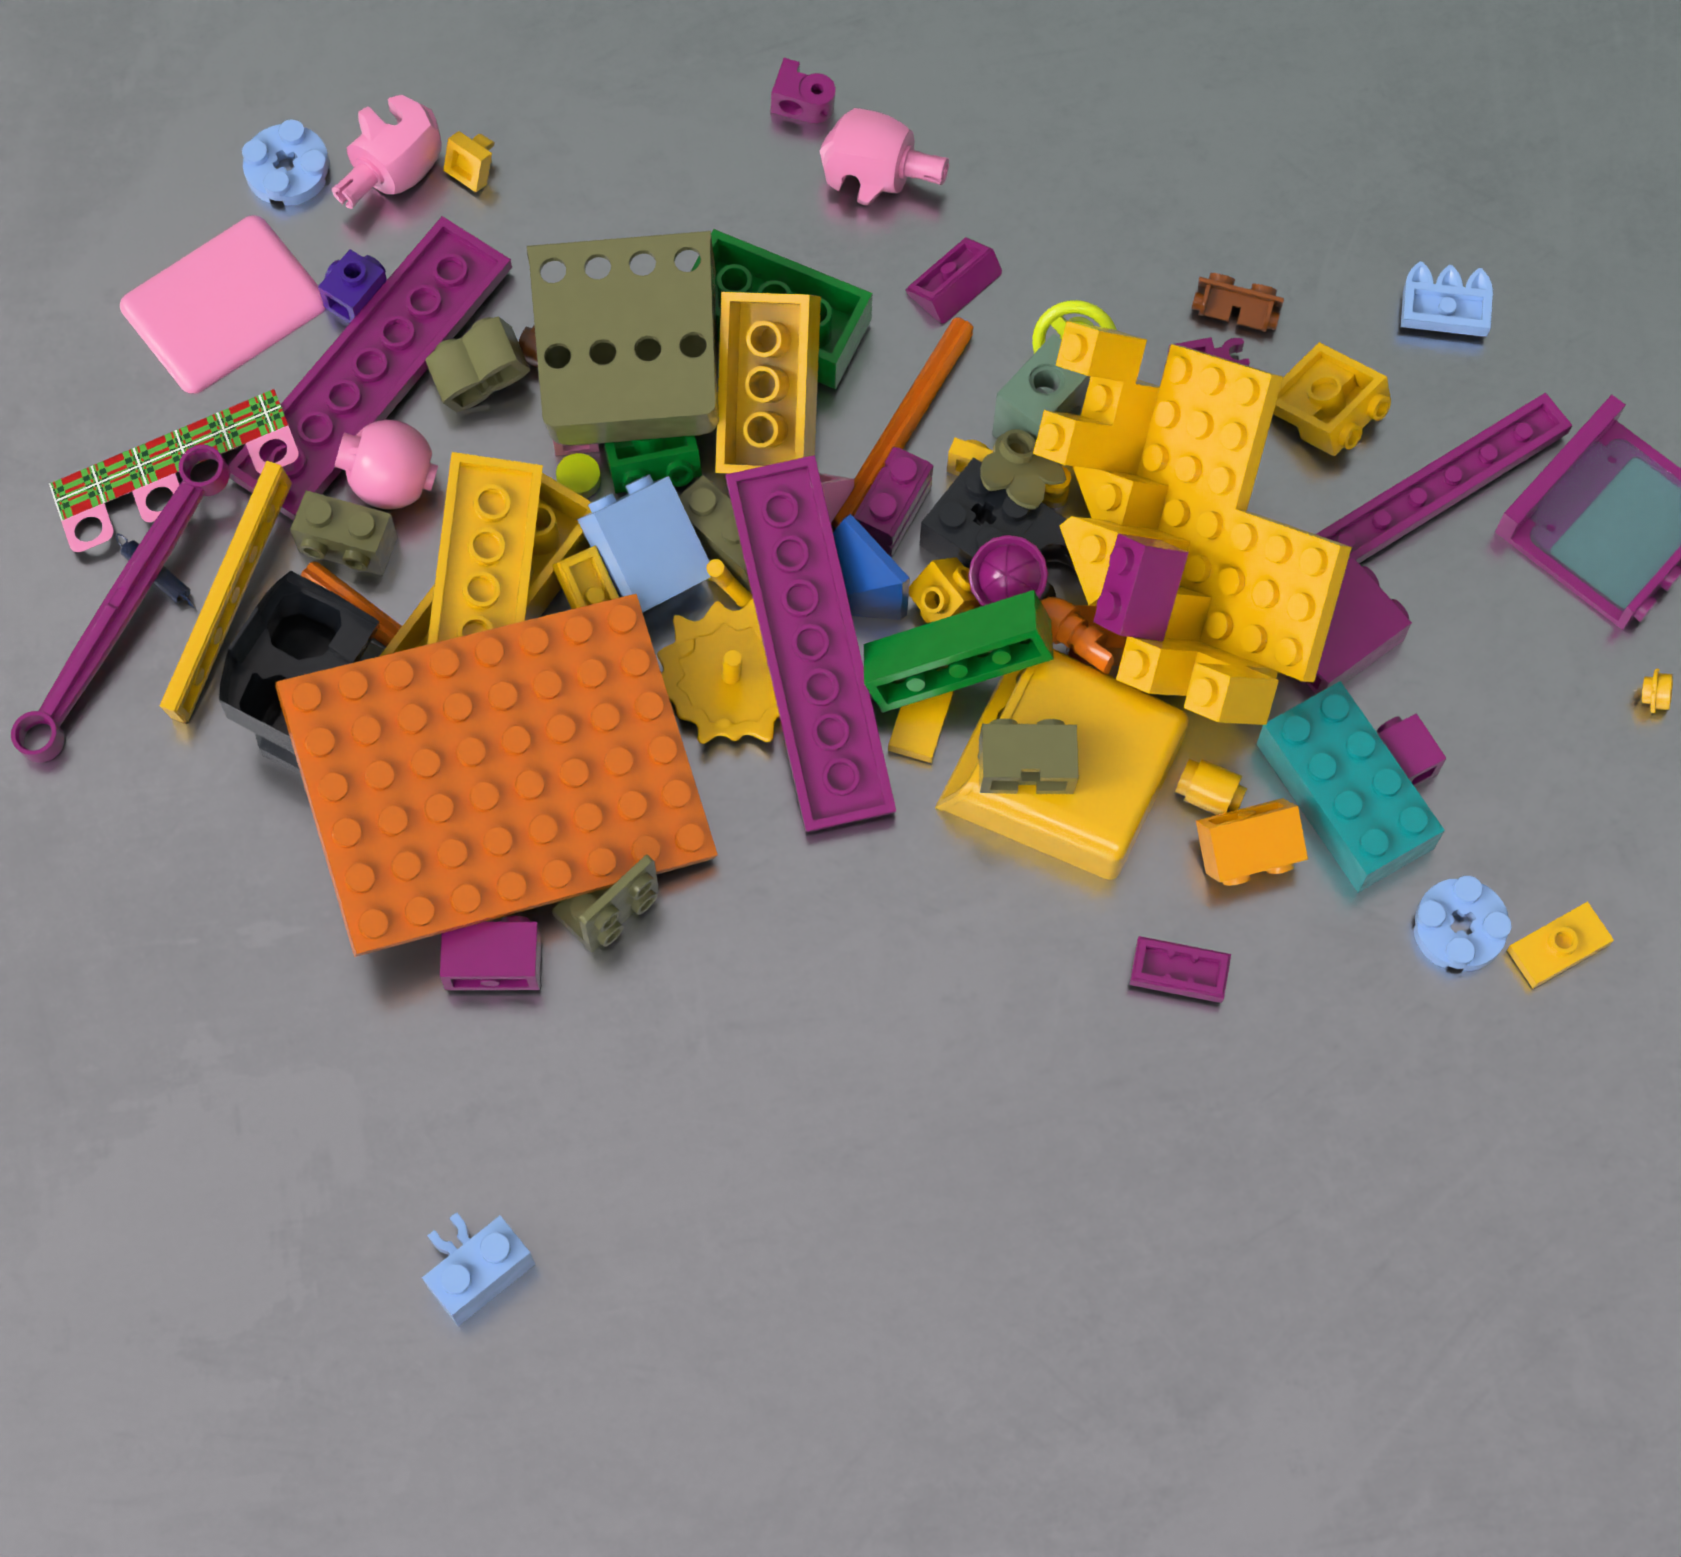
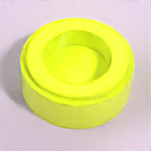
(579, 474)

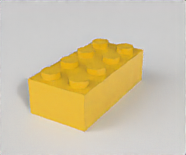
(767, 379)

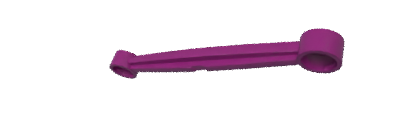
(120, 604)

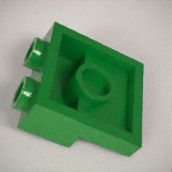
(658, 457)

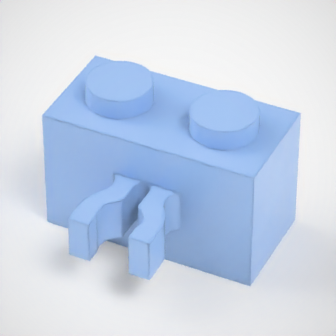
(477, 1268)

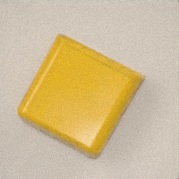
(1123, 760)

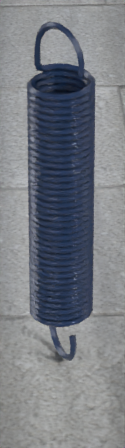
(165, 580)

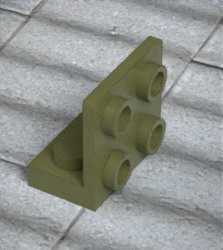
(599, 915)

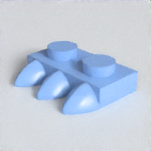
(1447, 303)

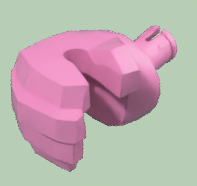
(878, 154)
(390, 155)

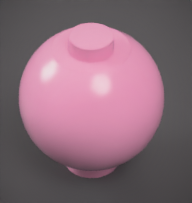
(387, 464)

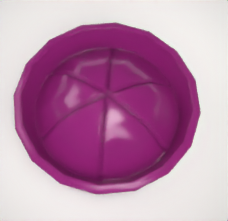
(1006, 569)

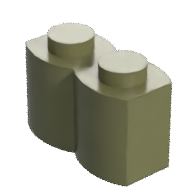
(477, 363)

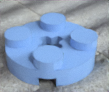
(280, 143)
(1463, 898)

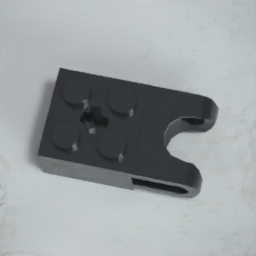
(956, 521)

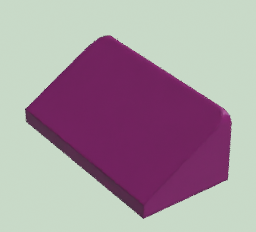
(955, 279)

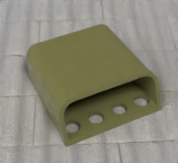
(626, 349)

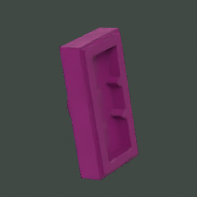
(1180, 969)

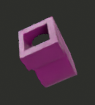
(802, 95)

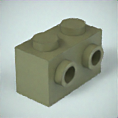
(344, 533)

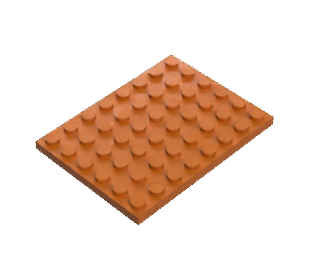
(494, 772)

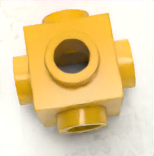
(943, 590)

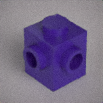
(351, 284)

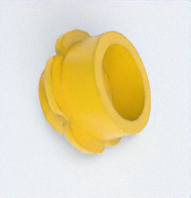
(1658, 690)

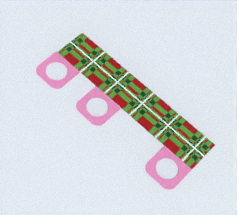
(158, 460)

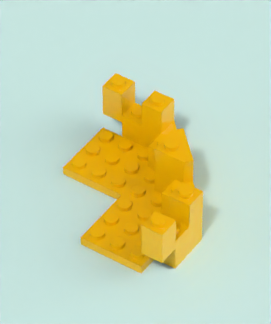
(1182, 471)

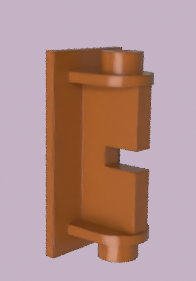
(1223, 295)

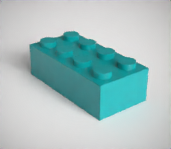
(1349, 786)

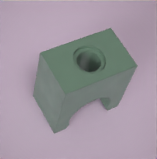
(1022, 405)

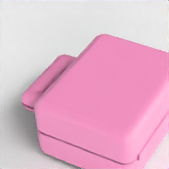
(223, 304)

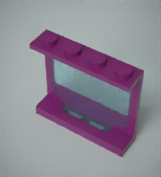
(1603, 518)

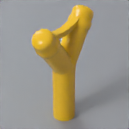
(724, 579)

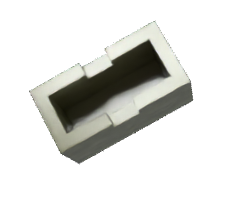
(1028, 755)

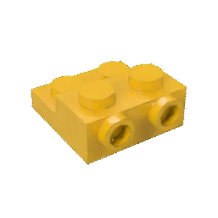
(1332, 399)

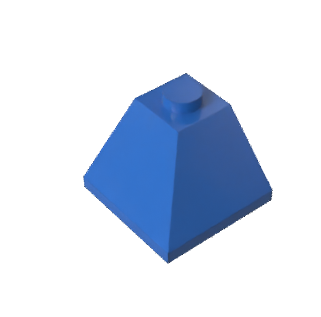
(871, 577)

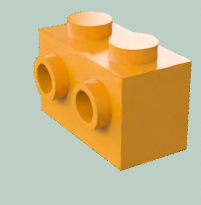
(1252, 841)

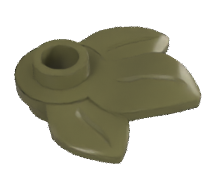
(1019, 470)

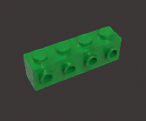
(958, 651)

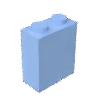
(646, 542)

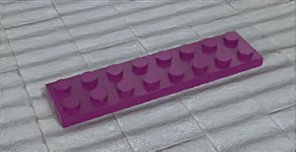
(379, 355)
(810, 644)

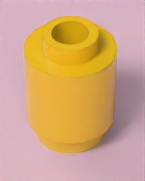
(1211, 787)

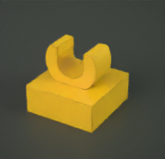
(469, 159)

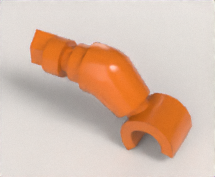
(1073, 630)

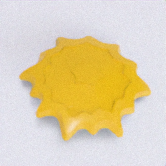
(721, 675)

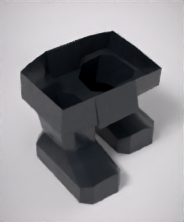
(289, 635)

